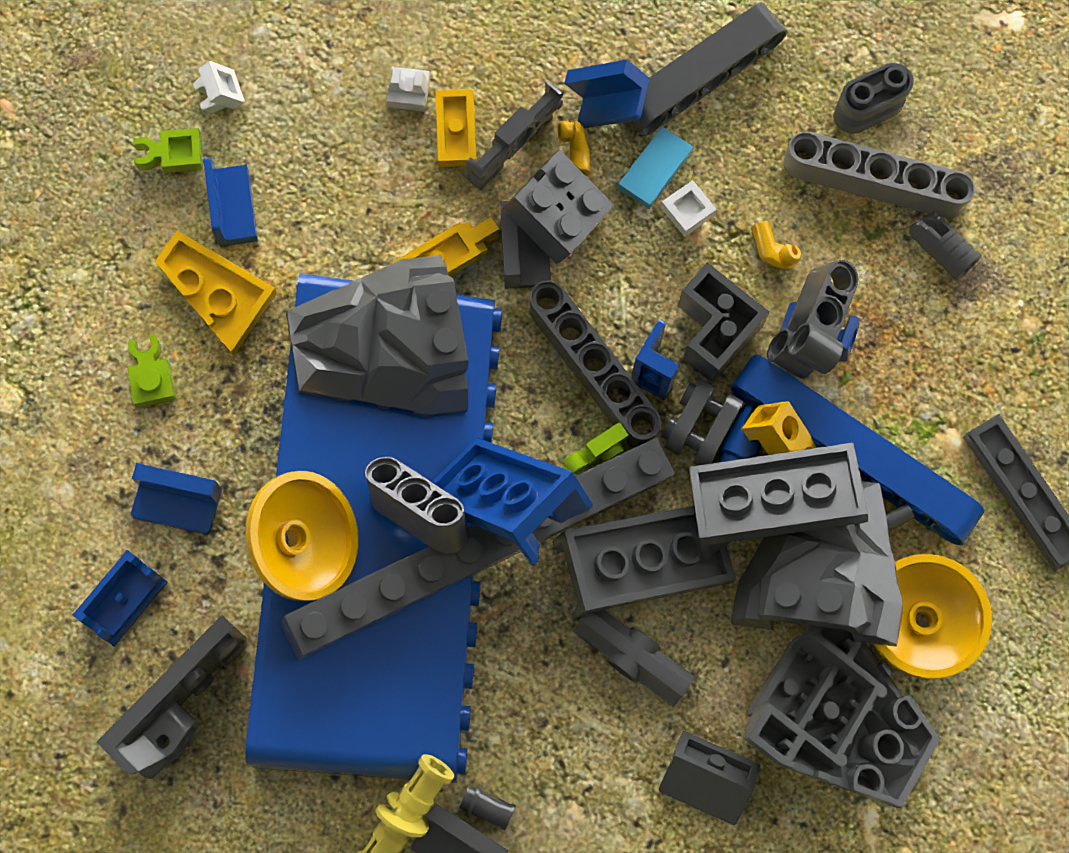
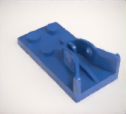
(512, 492)

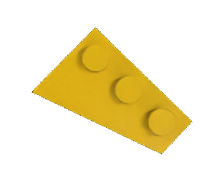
(216, 289)

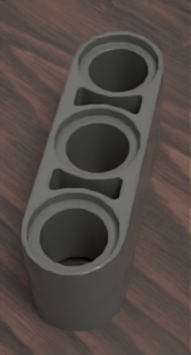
(416, 505)

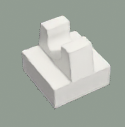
(221, 87)
(408, 89)
(688, 208)

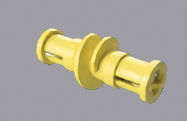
(409, 807)

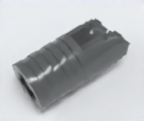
(945, 245)

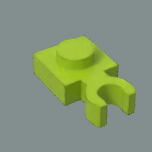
(176, 151)
(151, 378)
(602, 448)

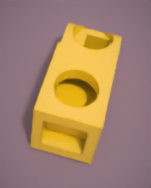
(778, 429)

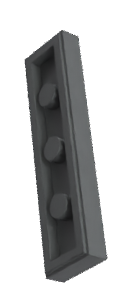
(1023, 488)

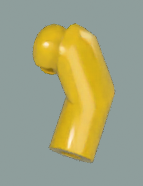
(579, 149)

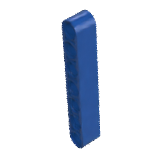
(901, 477)

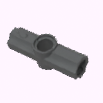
(634, 655)

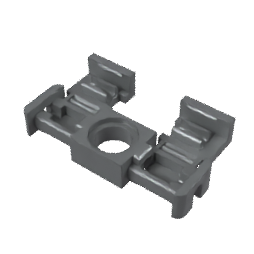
(513, 135)

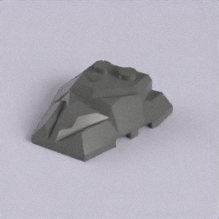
(385, 341)
(827, 579)
(841, 718)

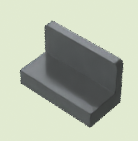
(523, 259)
(710, 778)
(453, 835)

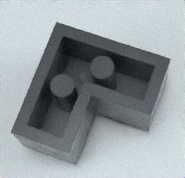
(727, 317)

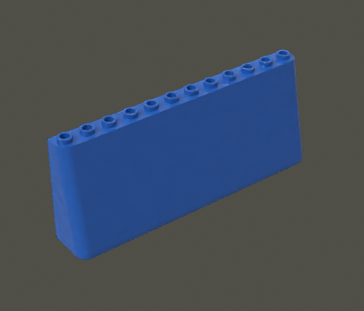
(400, 683)

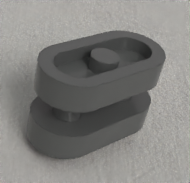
(873, 98)
(696, 400)

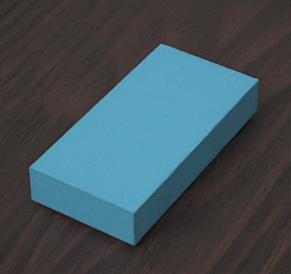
(655, 167)

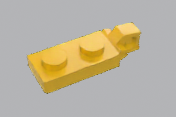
(458, 245)

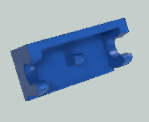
(120, 598)

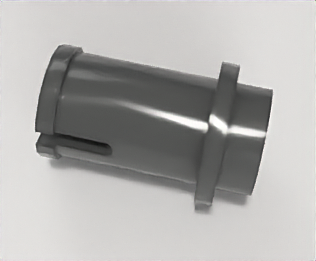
(487, 807)

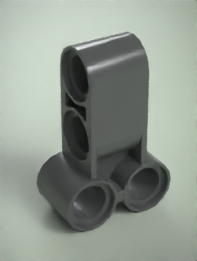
(806, 340)

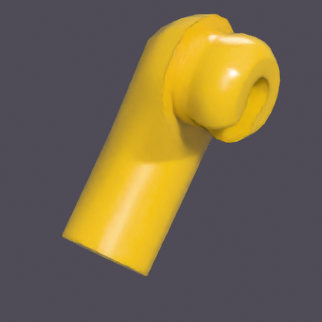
(772, 252)

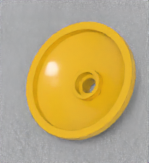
(319, 533)
(956, 616)

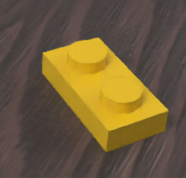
(455, 127)

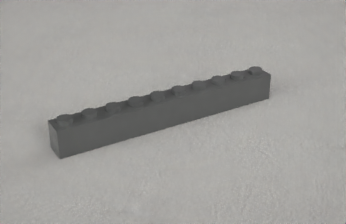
(430, 571)

